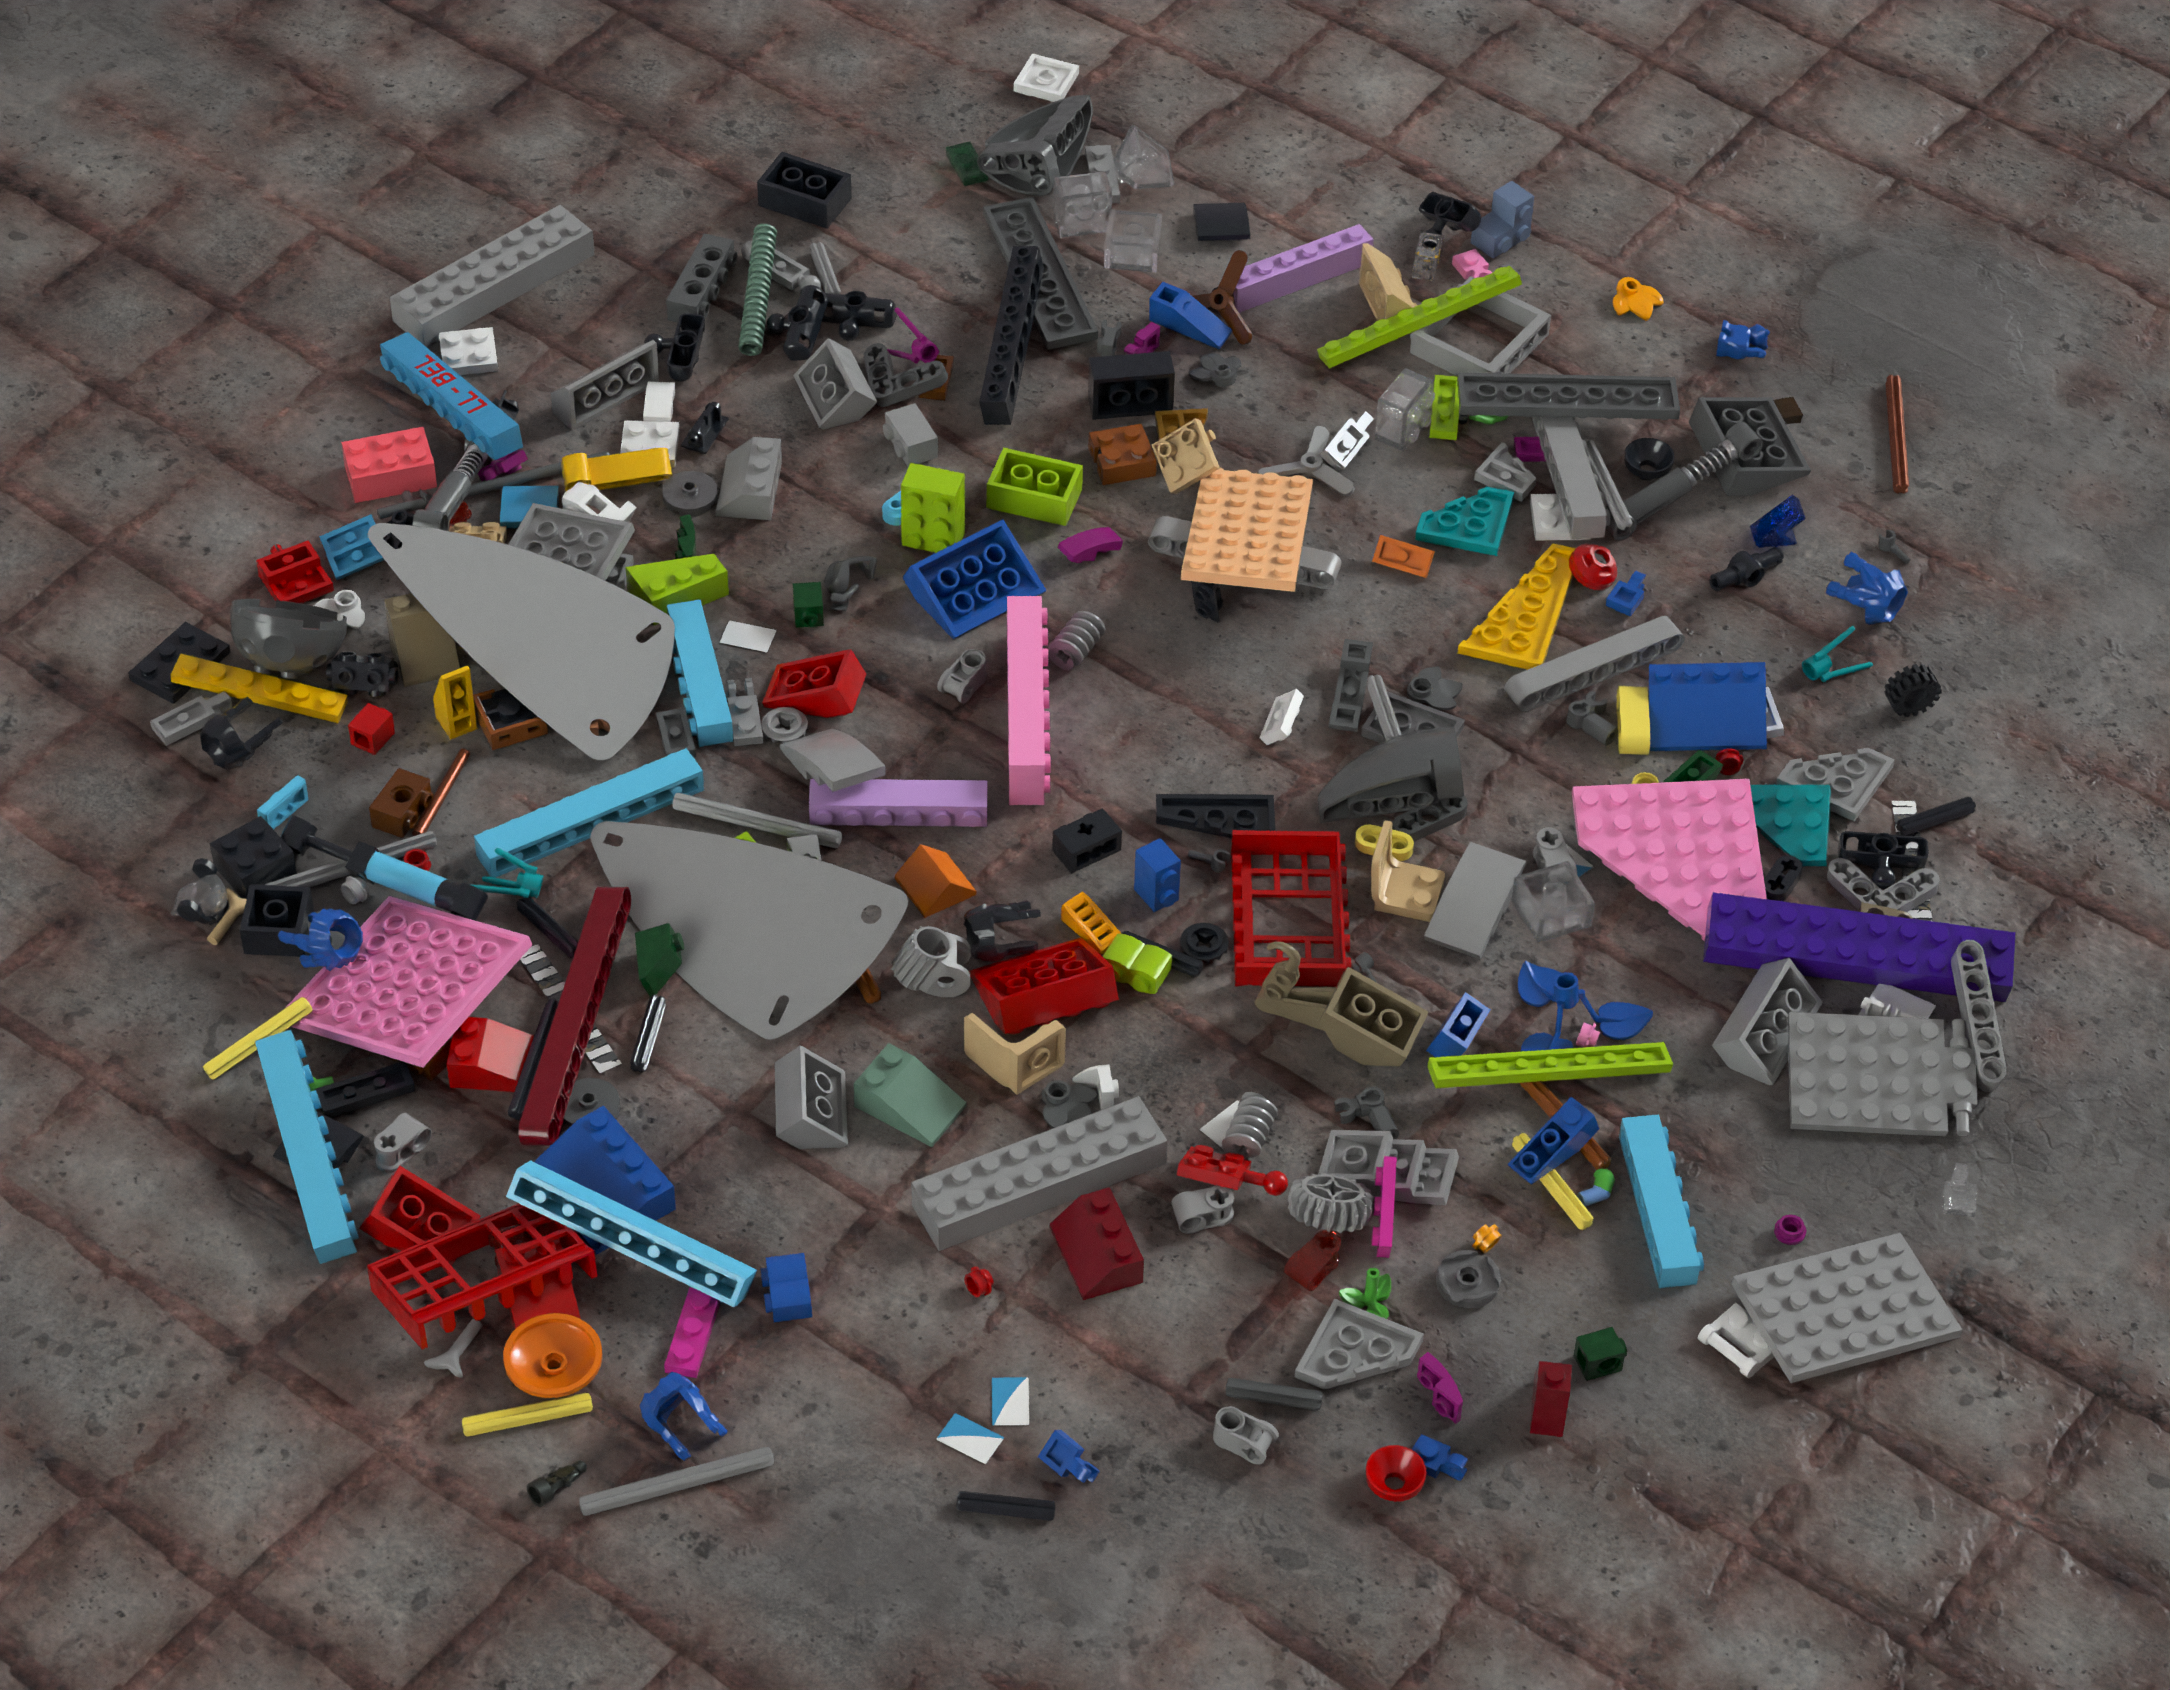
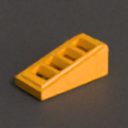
(1078, 909)

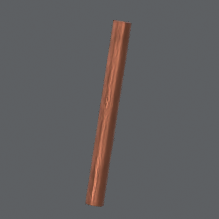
(442, 792)

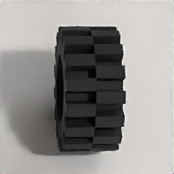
(1912, 690)

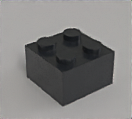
(252, 856)
(271, 911)

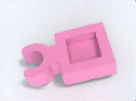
(1471, 264)

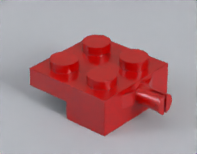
(294, 573)

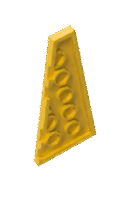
(1526, 617)

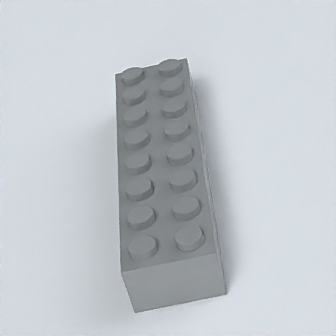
(492, 275)
(1038, 1173)

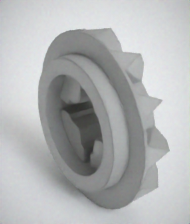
(788, 717)

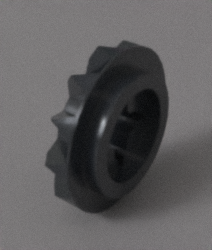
(1204, 933)

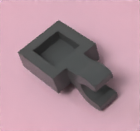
(1107, 343)

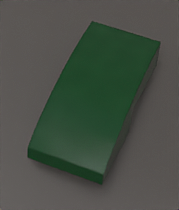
(686, 538)

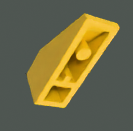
(455, 703)

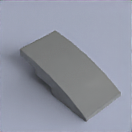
(833, 759)
(1474, 900)
(1421, 1172)

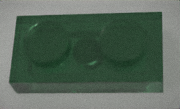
(964, 161)

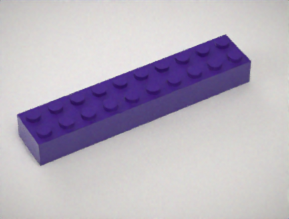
(1851, 944)

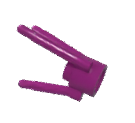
(921, 347)

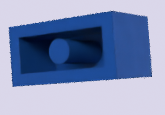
(1157, 875)
(1458, 1027)

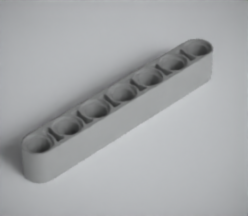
(1316, 566)
(1594, 663)

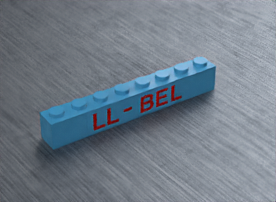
(451, 396)

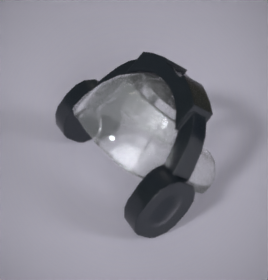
(202, 899)

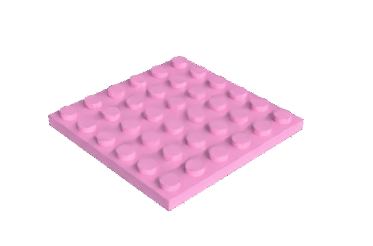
(410, 981)

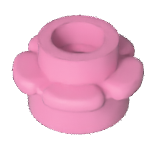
(1588, 1036)

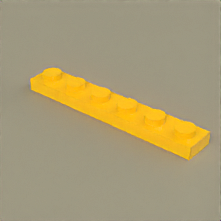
(259, 688)

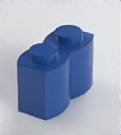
(788, 1287)

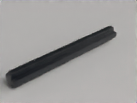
(532, 1061)

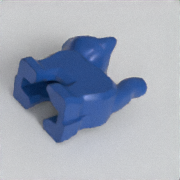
(1735, 341)

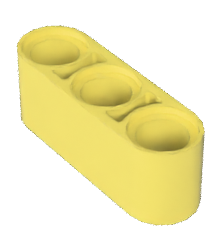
(1633, 720)

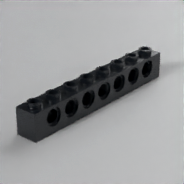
(1011, 335)

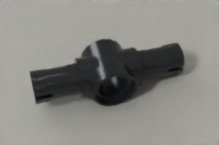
(1746, 568)

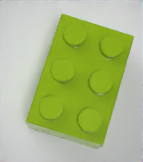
(1034, 486)
(932, 508)

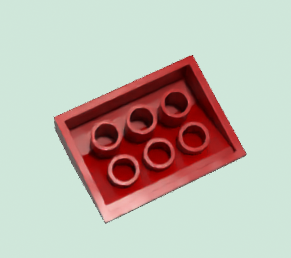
(1045, 985)

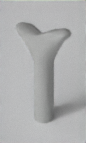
(450, 1359)

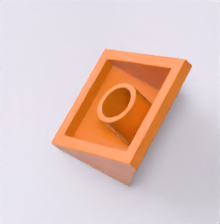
(933, 881)

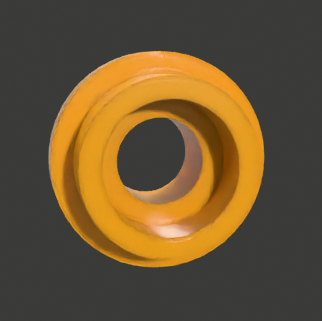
(1486, 1238)

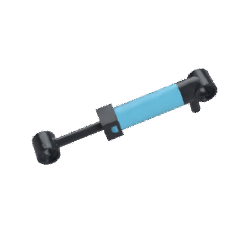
(379, 868)

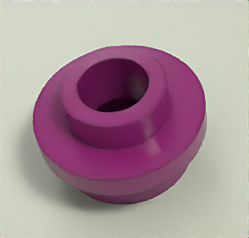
(1790, 1223)

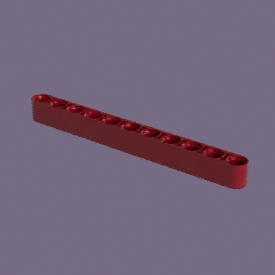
(575, 1017)

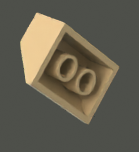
(1382, 284)

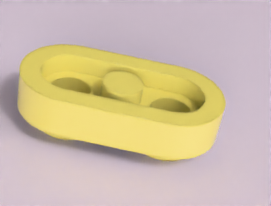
(1367, 838)

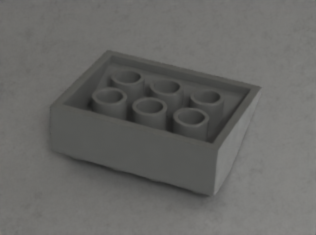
(1775, 464)

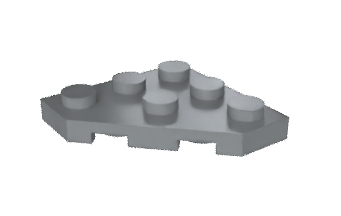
(1850, 777)
(1355, 1346)

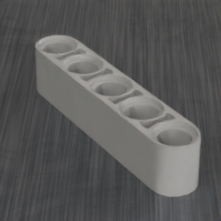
(1982, 1002)

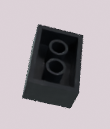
(804, 190)
(1130, 385)

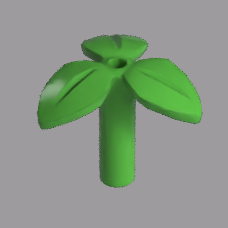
(1376, 1289)

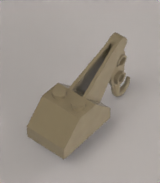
(1357, 1015)

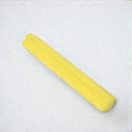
(247, 1046)
(1560, 1191)
(527, 1414)

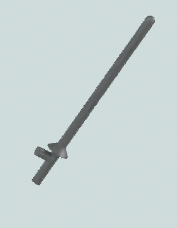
(412, 504)

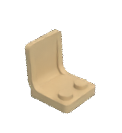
(1402, 886)
(1017, 1063)

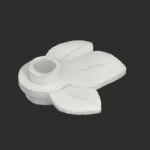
(346, 604)

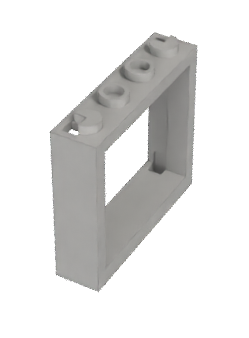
(1454, 360)

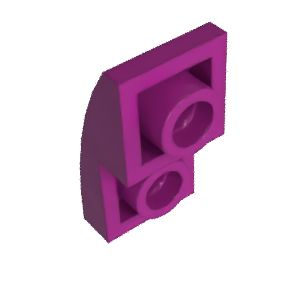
(1086, 544)
(1446, 1394)

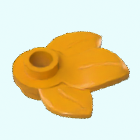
(1637, 299)

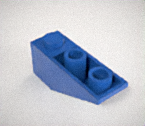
(1186, 315)
(1555, 1142)

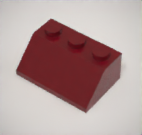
(1098, 1245)

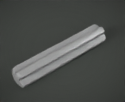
(824, 268)
(1383, 707)

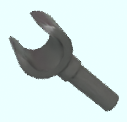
(1888, 544)
(841, 601)
(1217, 860)
(1362, 965)

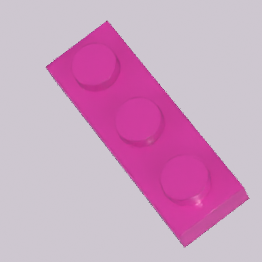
(1384, 1207)
(692, 1334)

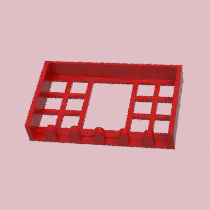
(1312, 971)
(461, 1241)

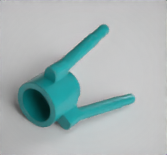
(1820, 663)
(526, 884)

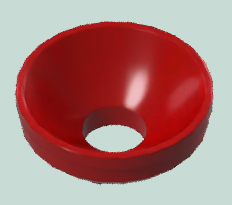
(1589, 570)
(1399, 1463)

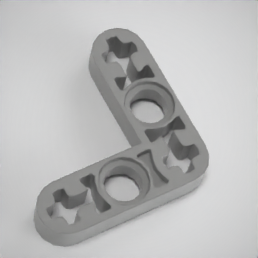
(1885, 897)

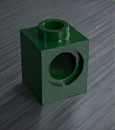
(808, 604)
(1600, 1353)

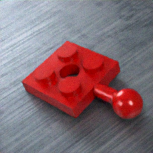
(1227, 1170)

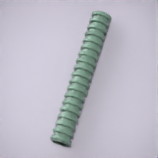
(757, 290)

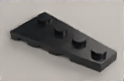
(1216, 812)

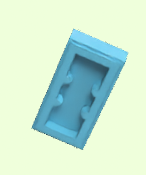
(284, 802)

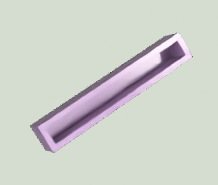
(1300, 267)
(901, 803)

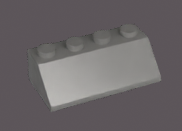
(606, 386)
(1757, 1030)

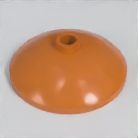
(550, 1343)

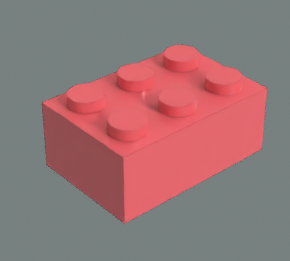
(389, 464)

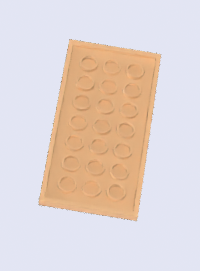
(1248, 530)

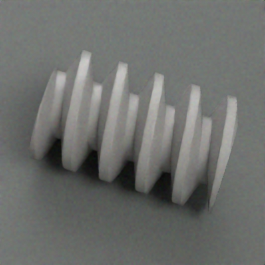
(1076, 640)
(1250, 1125)

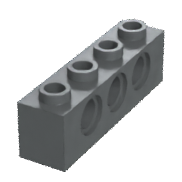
(702, 277)

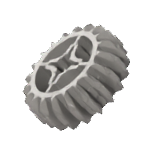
(1330, 1202)

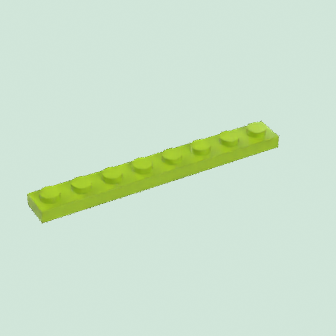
(1420, 316)
(1549, 1065)

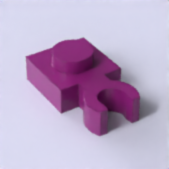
(1145, 340)
(508, 464)

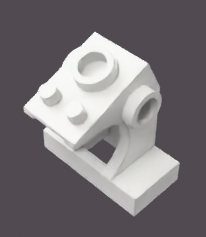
(582, 495)

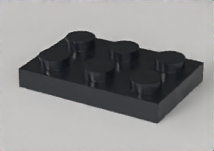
(156, 668)

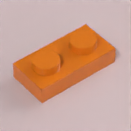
(1403, 556)

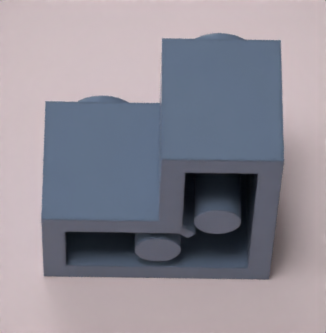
(1507, 222)

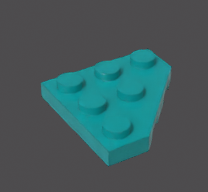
(1469, 523)
(1795, 819)

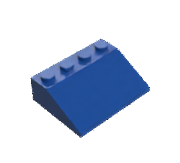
(972, 579)
(1707, 706)
(609, 1161)

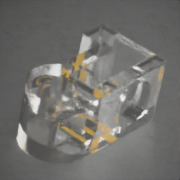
(1427, 258)

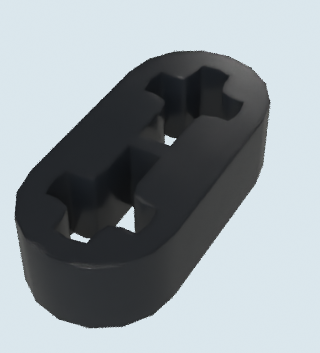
(1786, 882)

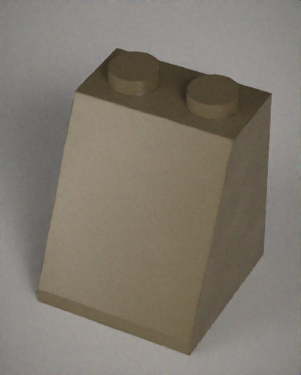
(418, 641)

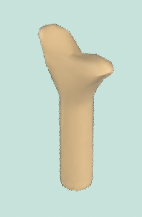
(236, 908)

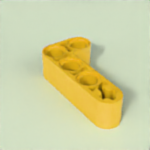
(616, 469)

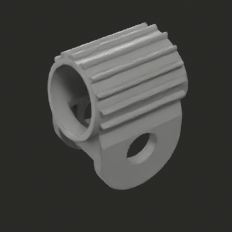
(921, 965)

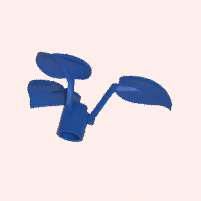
(1541, 985)

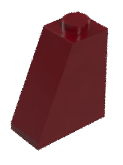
(1550, 1398)

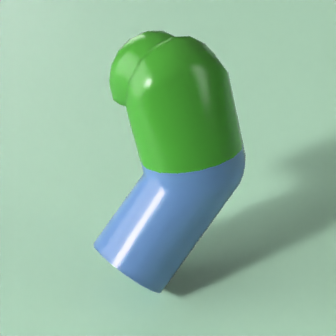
(1601, 1189)

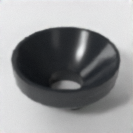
(1649, 452)

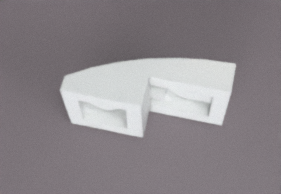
(659, 401)

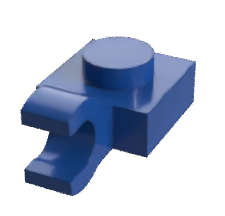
(1627, 596)
(1064, 1455)
(1438, 1458)

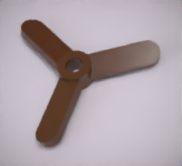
(1226, 289)

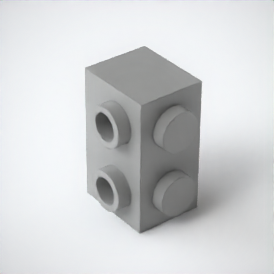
(911, 434)

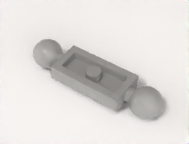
(786, 270)

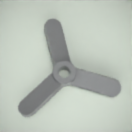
(1312, 465)

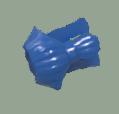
(1872, 589)
(319, 939)
(665, 1398)

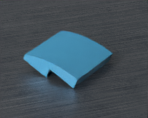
(518, 500)
(350, 548)

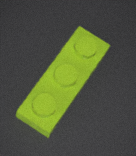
(1445, 408)

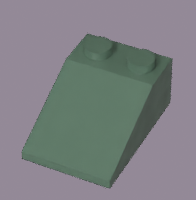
(907, 1096)

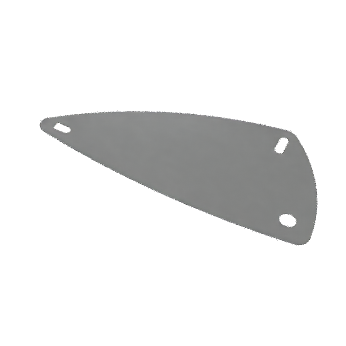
(540, 630)
(752, 918)

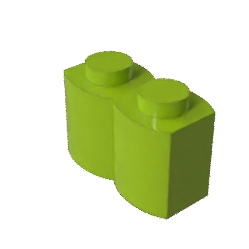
(1138, 963)

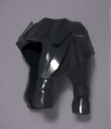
(233, 749)
(981, 934)

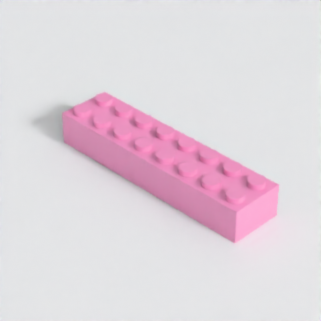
(1027, 701)

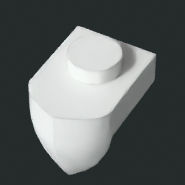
(1100, 1078)

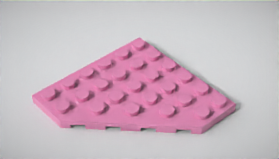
(1675, 841)

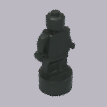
(542, 1490)

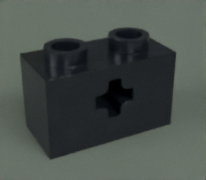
(1087, 840)

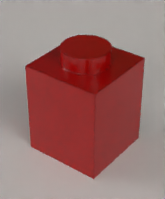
(371, 728)

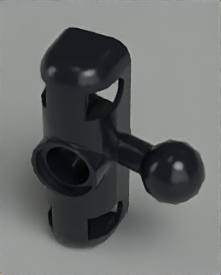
(1449, 212)
(858, 310)
(802, 321)
(683, 347)
(1883, 853)

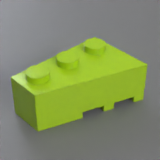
(678, 581)

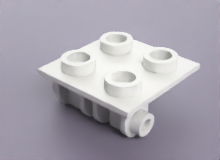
(1894, 1002)

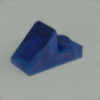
(1777, 525)

